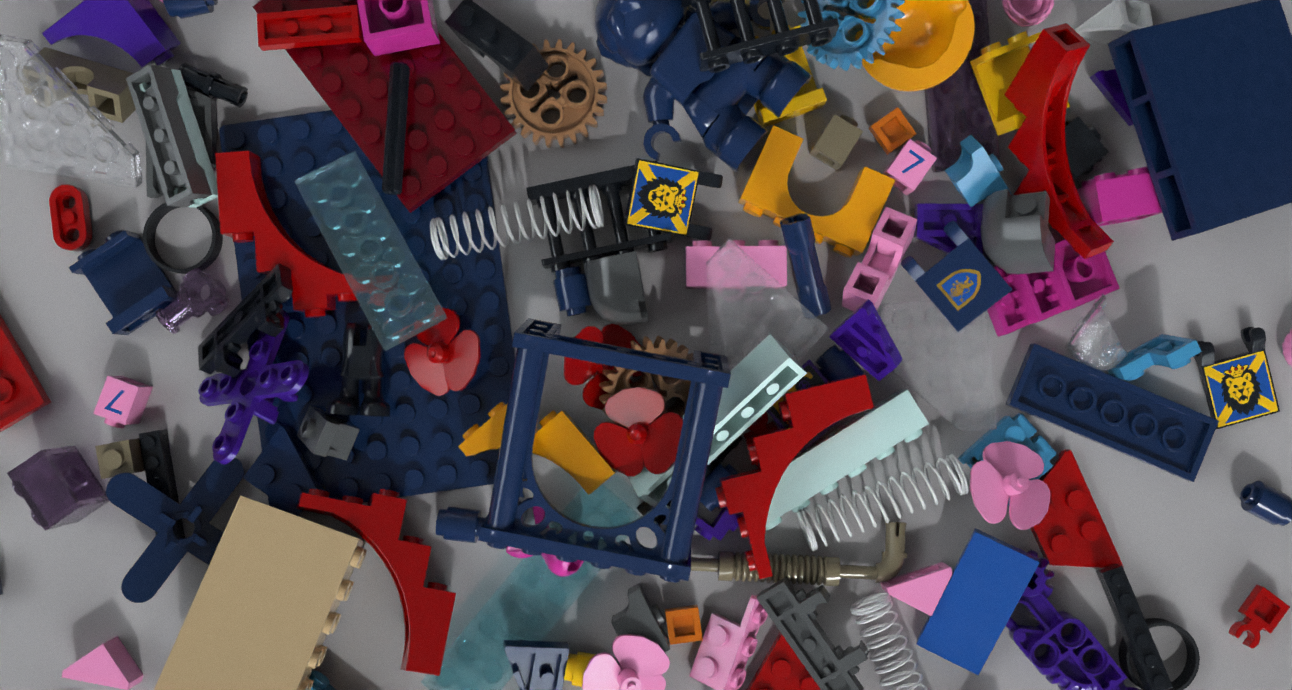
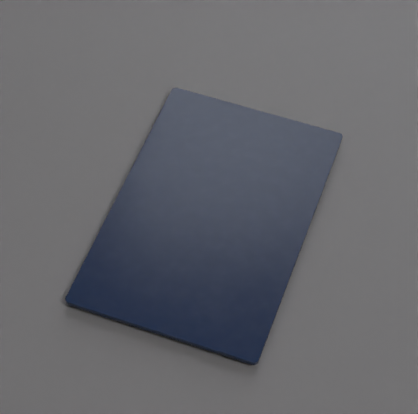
(419, 442)

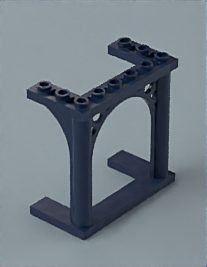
(506, 516)

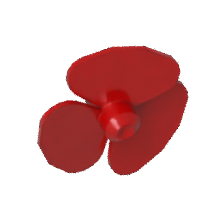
(444, 363)
(579, 371)
(641, 441)

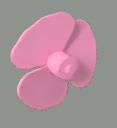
(1005, 478)
(639, 666)

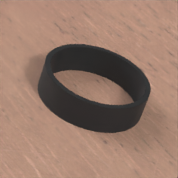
(149, 239)
(1192, 661)

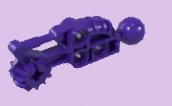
(1064, 654)

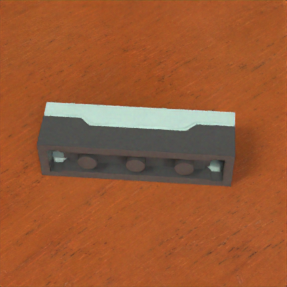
(173, 136)

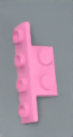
(727, 648)

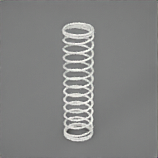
(596, 207)
(949, 462)
(884, 599)

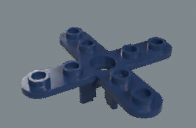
(161, 513)

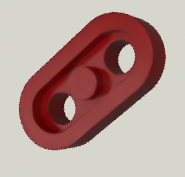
(68, 220)

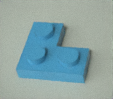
(1161, 350)

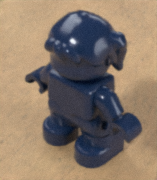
(717, 103)

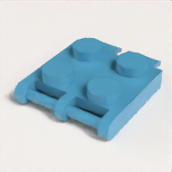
(1014, 430)

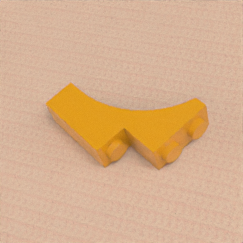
(557, 441)

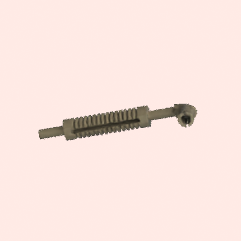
(811, 569)

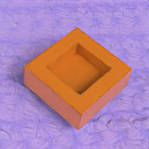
(892, 131)
(683, 624)

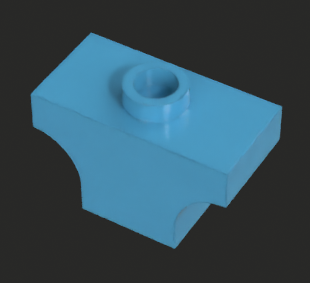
(976, 172)

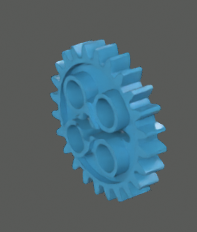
(843, 48)

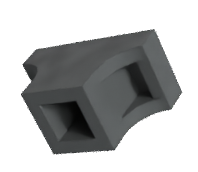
(327, 434)
(641, 618)

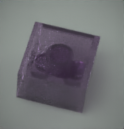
(58, 487)

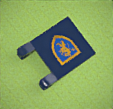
(961, 282)

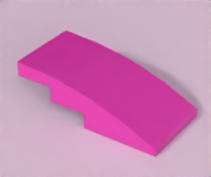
(1052, 292)

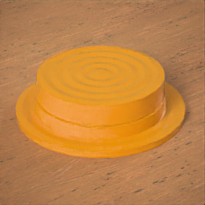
(928, 47)

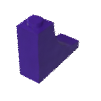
(126, 23)

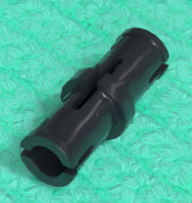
(213, 85)

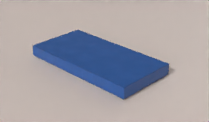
(977, 601)

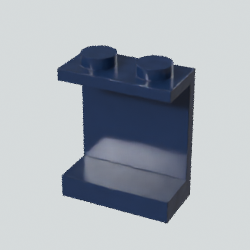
(126, 281)

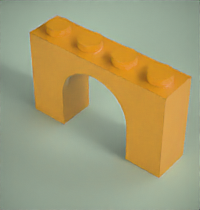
(769, 195)

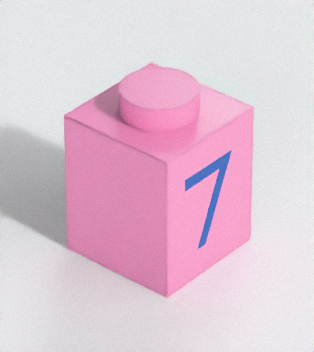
(910, 165)
(122, 401)

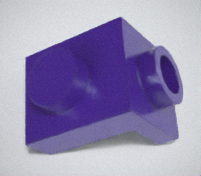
(720, 525)

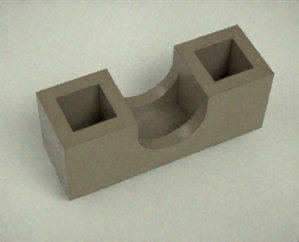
(102, 83)

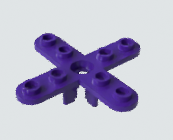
(252, 392)

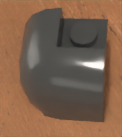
(1017, 232)
(617, 289)

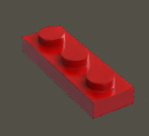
(309, 28)

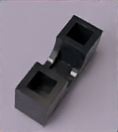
(500, 43)

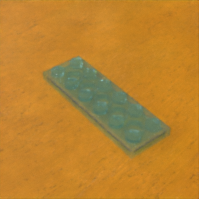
(370, 251)

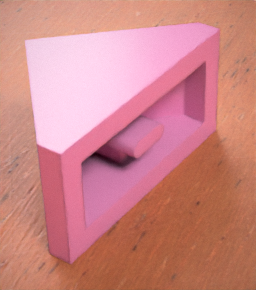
(920, 587)
(106, 666)

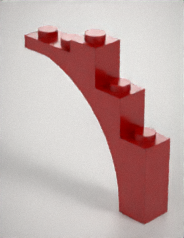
(1042, 95)
(248, 213)
(808, 413)
(425, 610)

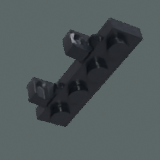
(256, 310)

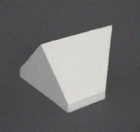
(1116, 20)

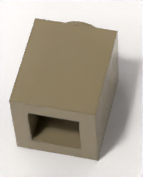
(836, 141)
(119, 458)

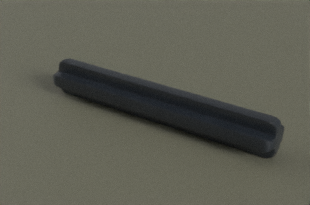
(395, 128)

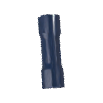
(801, 246)

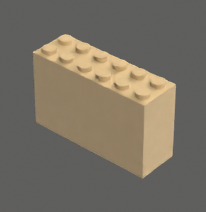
(264, 604)

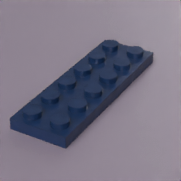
(1112, 412)

